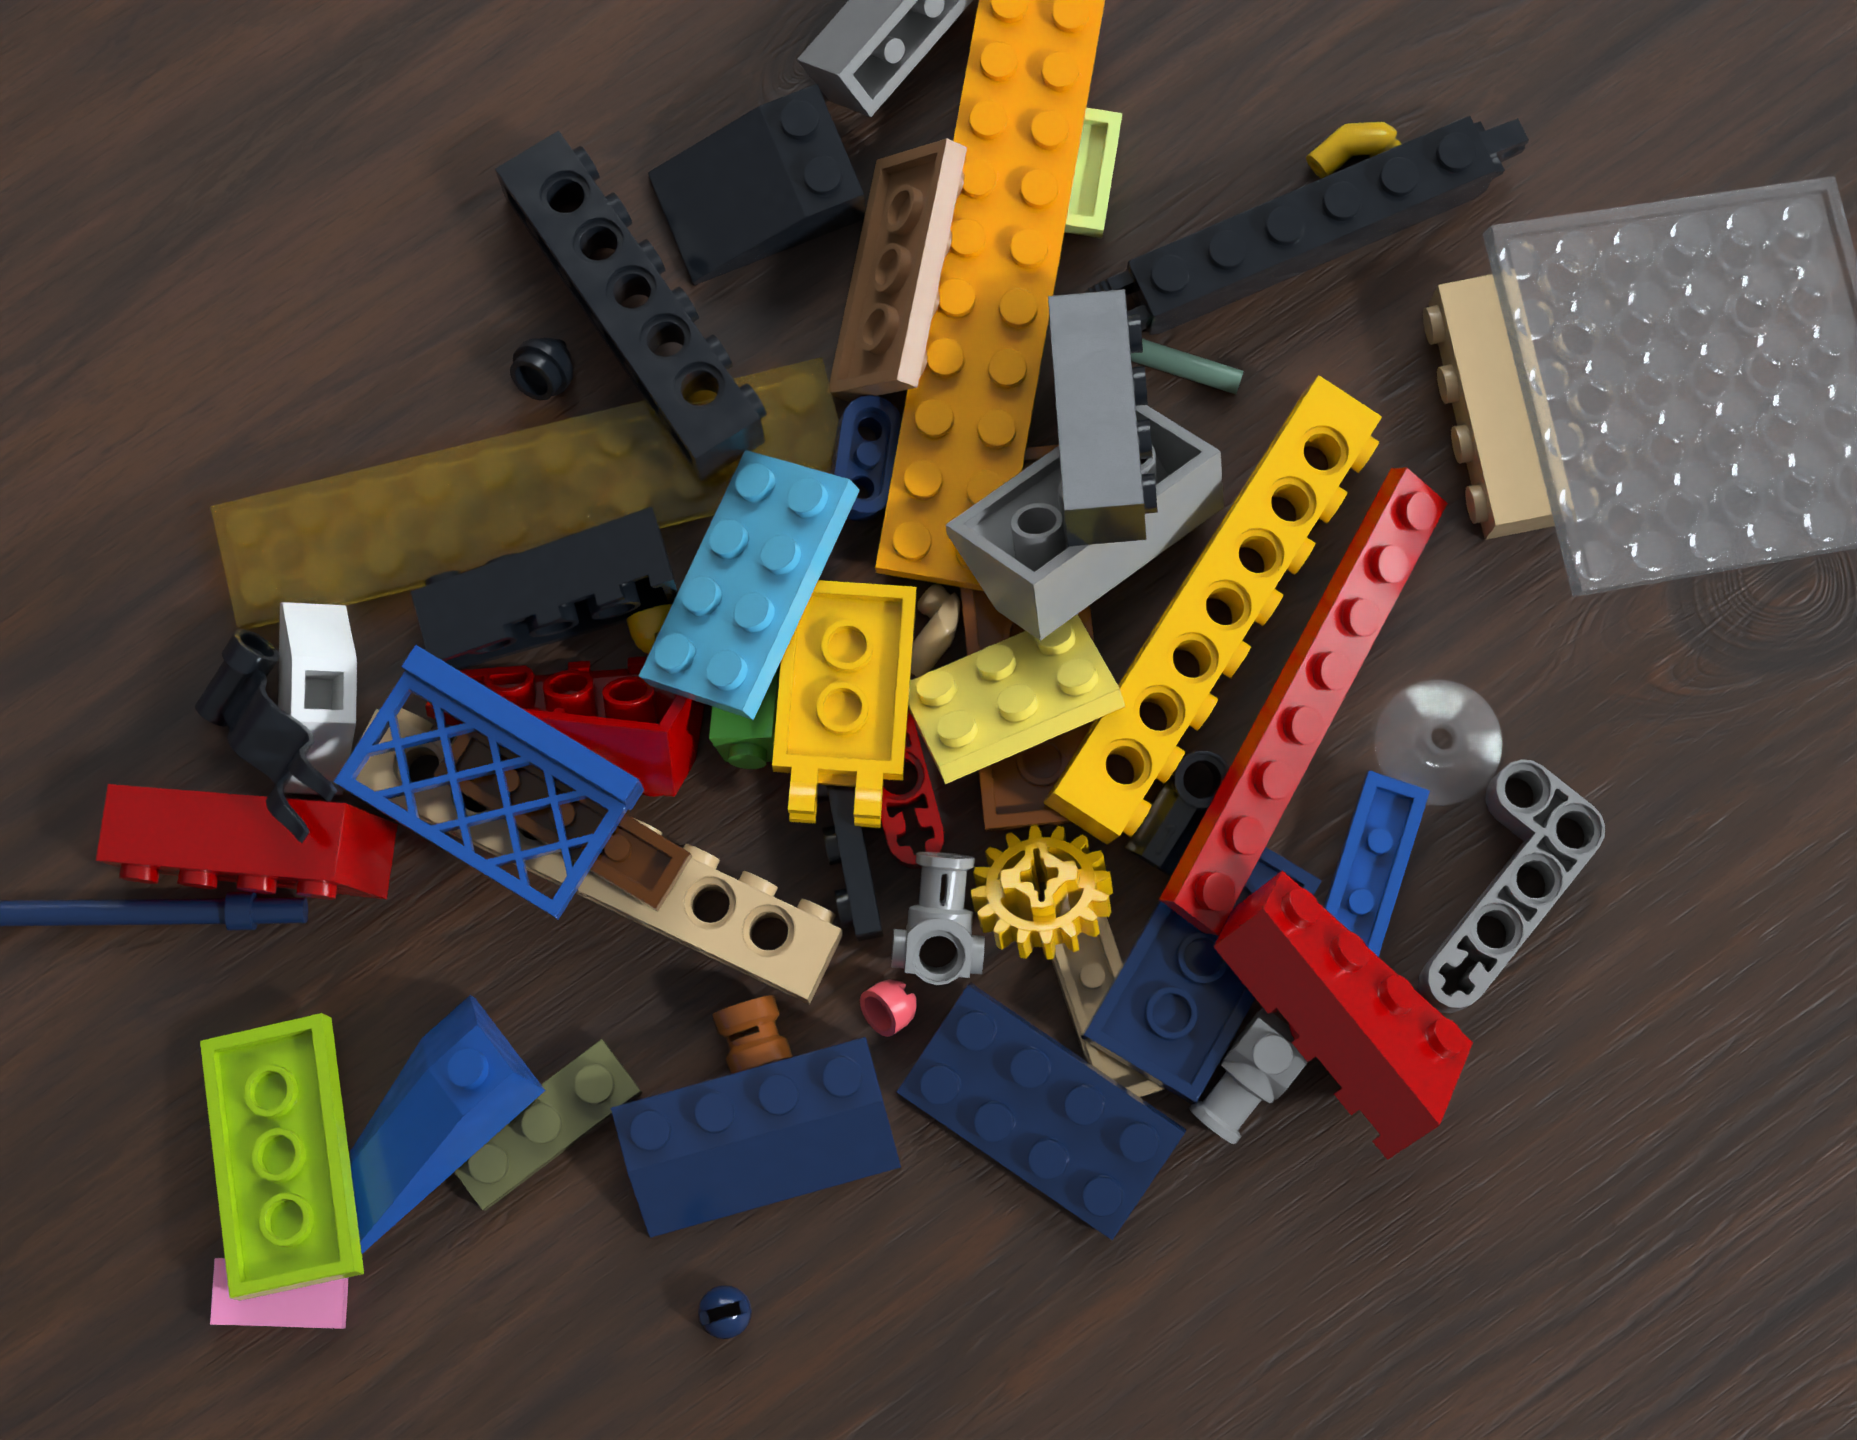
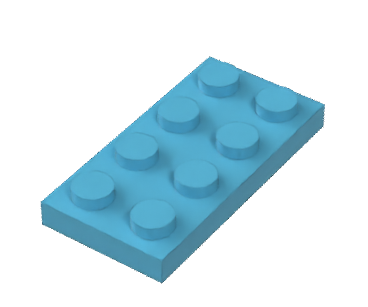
(749, 583)

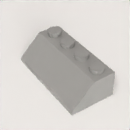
(1019, 533)

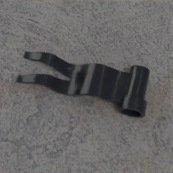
(258, 727)

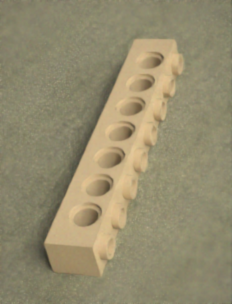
(792, 968)

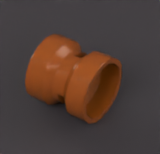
(757, 1048)

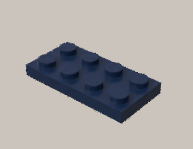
(1177, 996)
(1041, 1111)

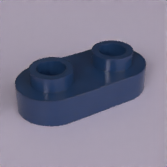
(867, 461)

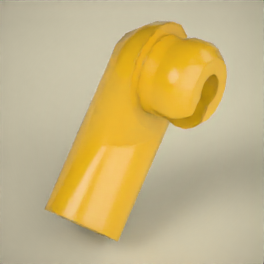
(1351, 141)

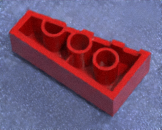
(239, 841)
(1348, 1010)

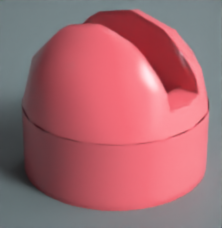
(888, 1007)

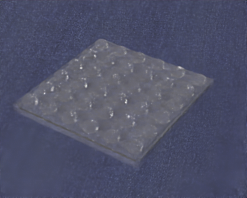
(1688, 379)

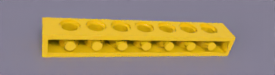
(1320, 419)

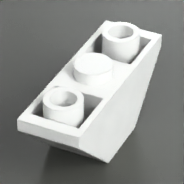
(319, 683)

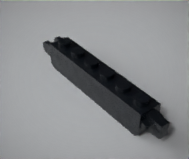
(1315, 223)

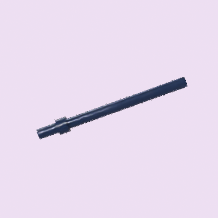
(236, 911)

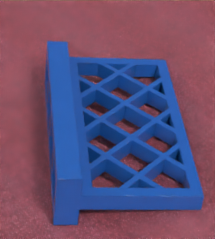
(520, 734)

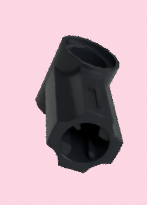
(1175, 815)

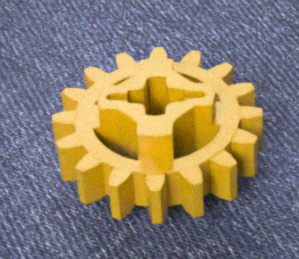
(1010, 887)

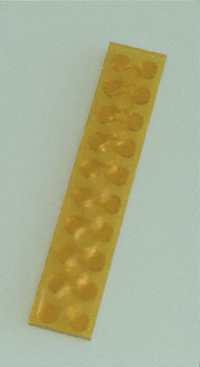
(492, 498)

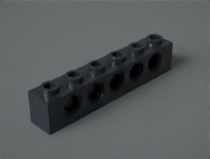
(705, 434)

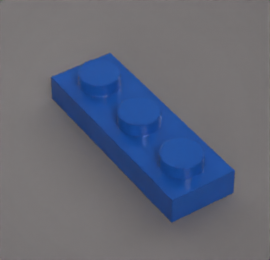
(1375, 856)

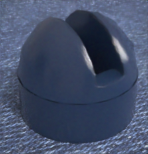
(728, 1326)

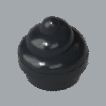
(542, 368)

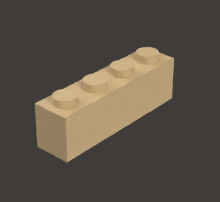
(1488, 408)

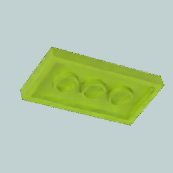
(281, 1157)

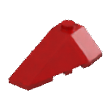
(609, 713)

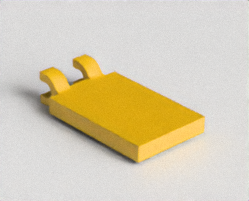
(846, 696)

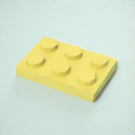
(1011, 698)

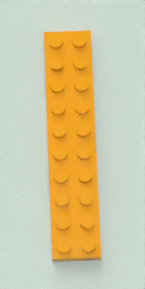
(987, 340)

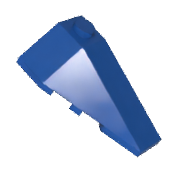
(437, 1114)

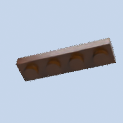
(632, 859)

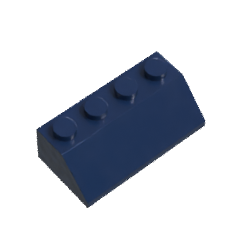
(756, 1137)

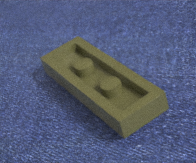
(570, 1108)

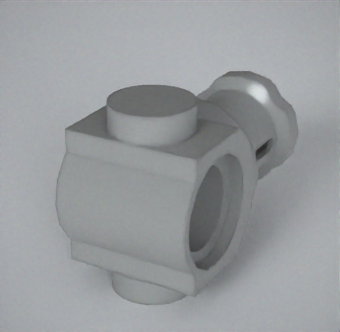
(940, 918)
(1257, 1069)

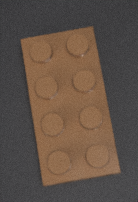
(898, 271)

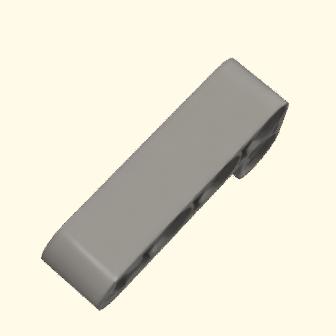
(1502, 897)

